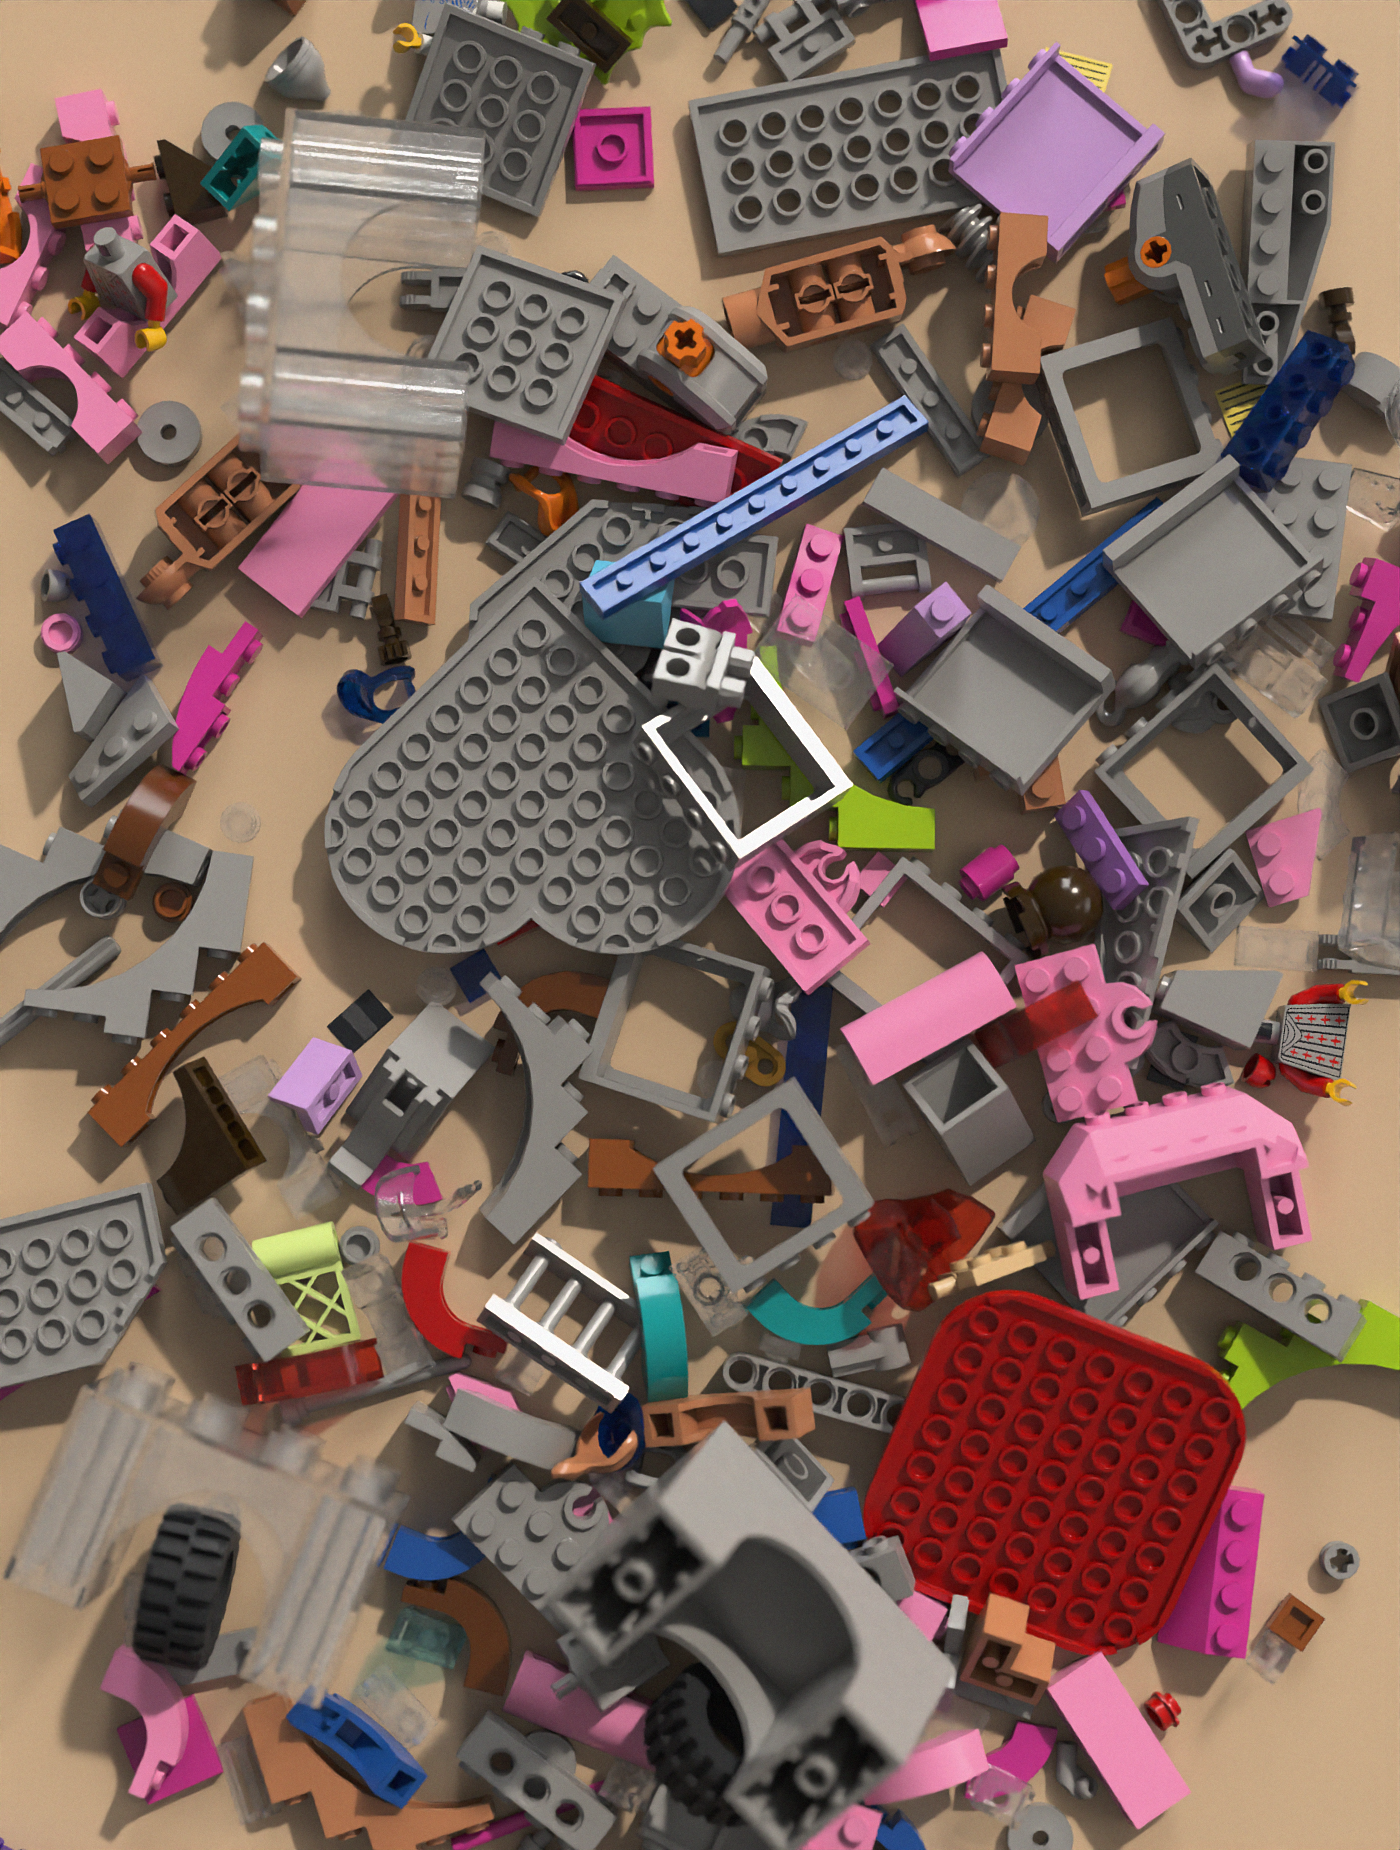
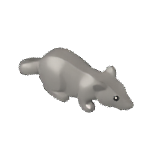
(1142, 682)

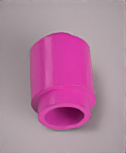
(988, 873)

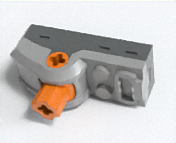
(1188, 260)
(681, 353)

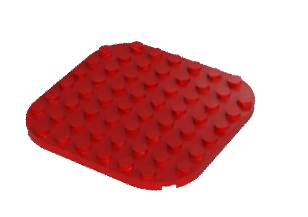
(1056, 1469)

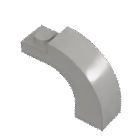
(510, 1430)

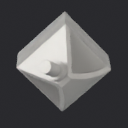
(795, 1469)

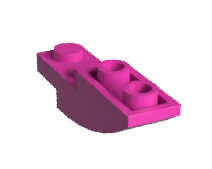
(200, 711)

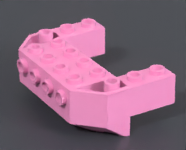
(1164, 1146)

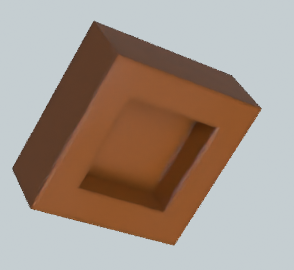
(1295, 1622)

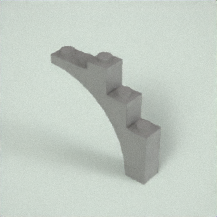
(75, 861)
(126, 999)
(538, 1169)

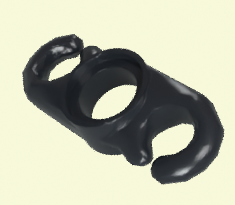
(910, 773)

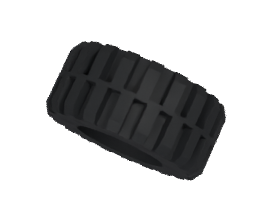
(185, 1589)
(687, 1751)

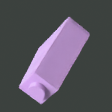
(924, 629)

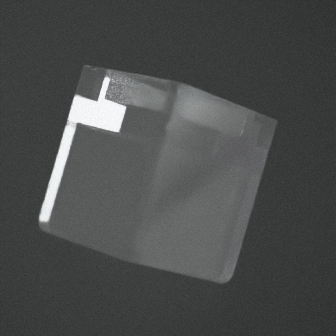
(520, 1371)

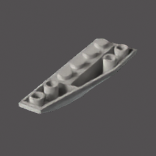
(1283, 239)

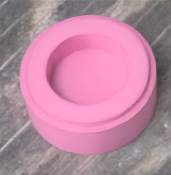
(61, 633)

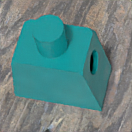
(241, 162)

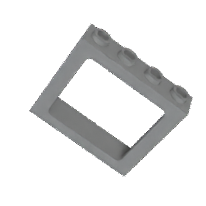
(1088, 490)
(1170, 707)
(792, 732)
(598, 1067)
(854, 1193)

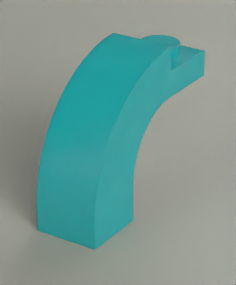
(815, 1325)
(661, 1327)

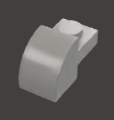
(1372, 381)

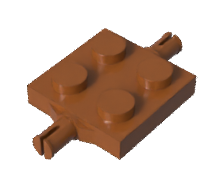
(86, 182)

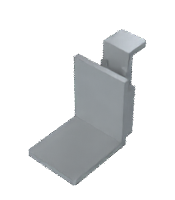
(409, 1091)

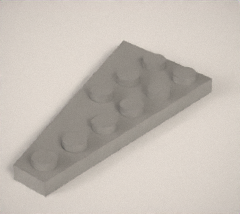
(1135, 939)

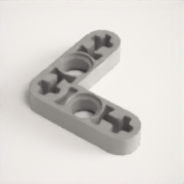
(1205, 31)

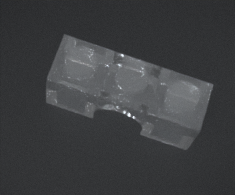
(1281, 679)
(382, 1301)

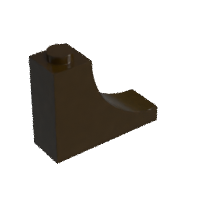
(215, 1141)

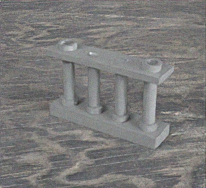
(538, 1339)

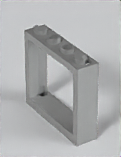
(949, 899)

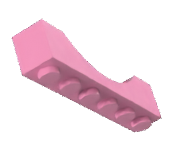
(697, 472)

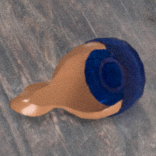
(607, 1442)

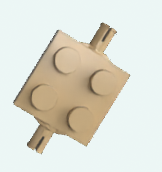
(991, 1265)

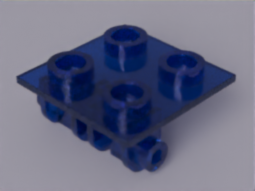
(1312, 50)

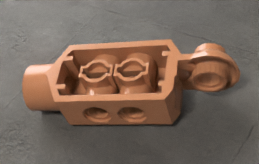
(833, 292)
(211, 519)

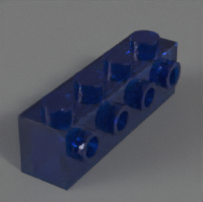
(1290, 409)
(107, 597)

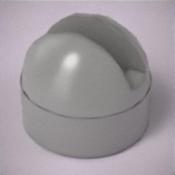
(55, 586)

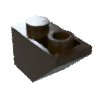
(186, 195)

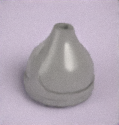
(299, 72)

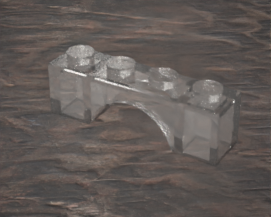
(307, 1181)

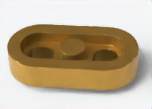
(755, 1051)

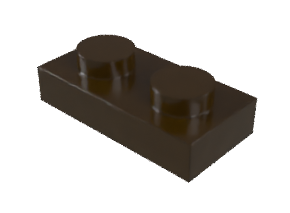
(590, 32)

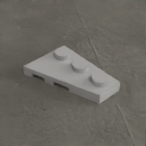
(124, 742)

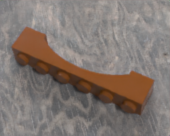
(128, 1106)
(619, 1166)

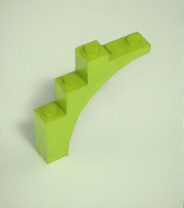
(861, 818)
(1263, 1362)

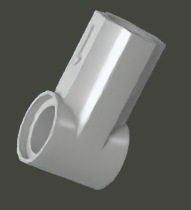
(878, 1349)

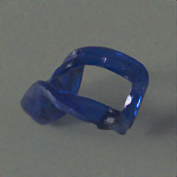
(357, 691)

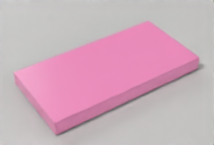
(313, 542)

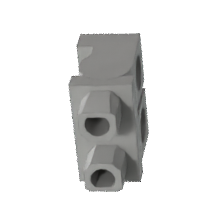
(696, 668)

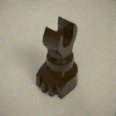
(1338, 301)
(393, 650)

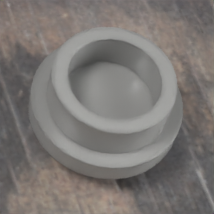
(358, 1244)

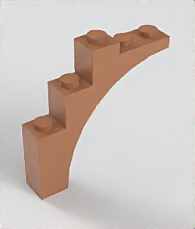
(297, 1765)

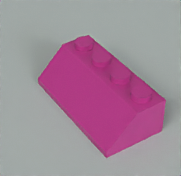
(1218, 1595)

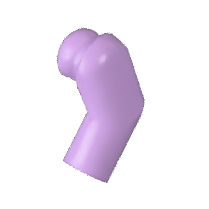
(1255, 81)

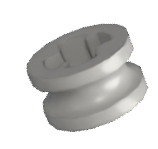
(1330, 1551)

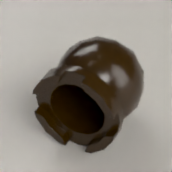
(1057, 907)

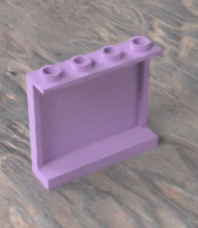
(1053, 150)

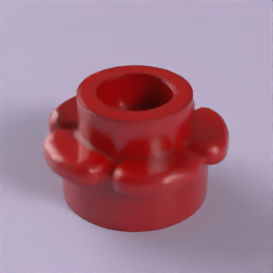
(1163, 1710)

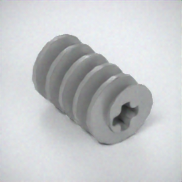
(972, 237)

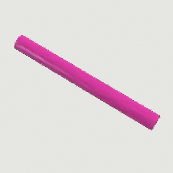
(506, 1826)

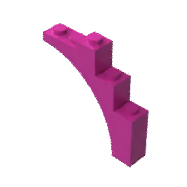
(1373, 621)

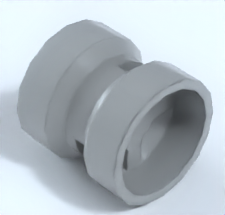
(486, 483)
(95, 899)

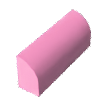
(927, 1018)
(575, 1716)
(1115, 1739)

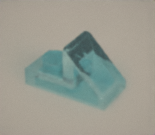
(426, 1638)

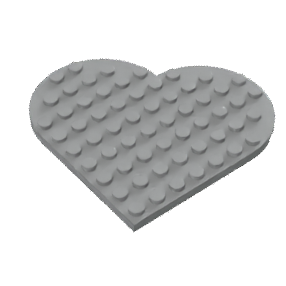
(524, 800)

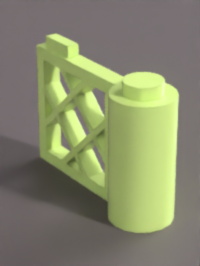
(304, 1255)

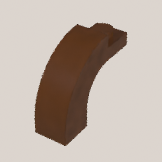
(141, 824)
(551, 993)
(481, 1620)

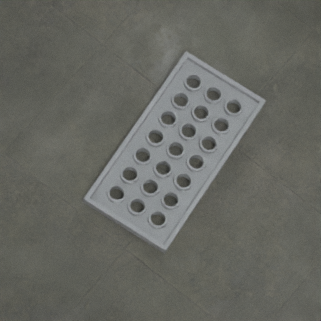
(827, 95)

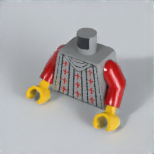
(127, 279)
(1311, 1038)

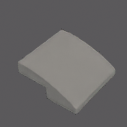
(453, 1446)

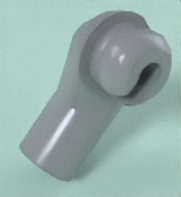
(1070, 1775)

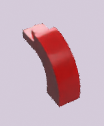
(426, 1304)

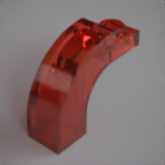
(1036, 1024)
(309, 1372)

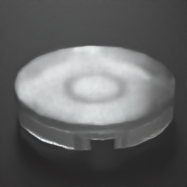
(1003, 504)

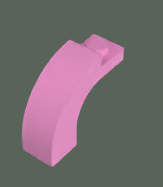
(163, 1708)
(934, 1767)

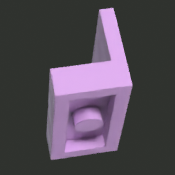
(317, 1083)

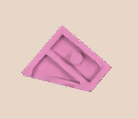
(1286, 855)

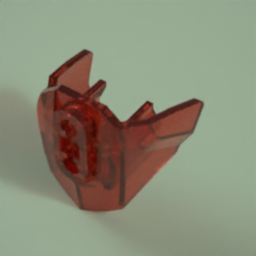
(918, 1239)

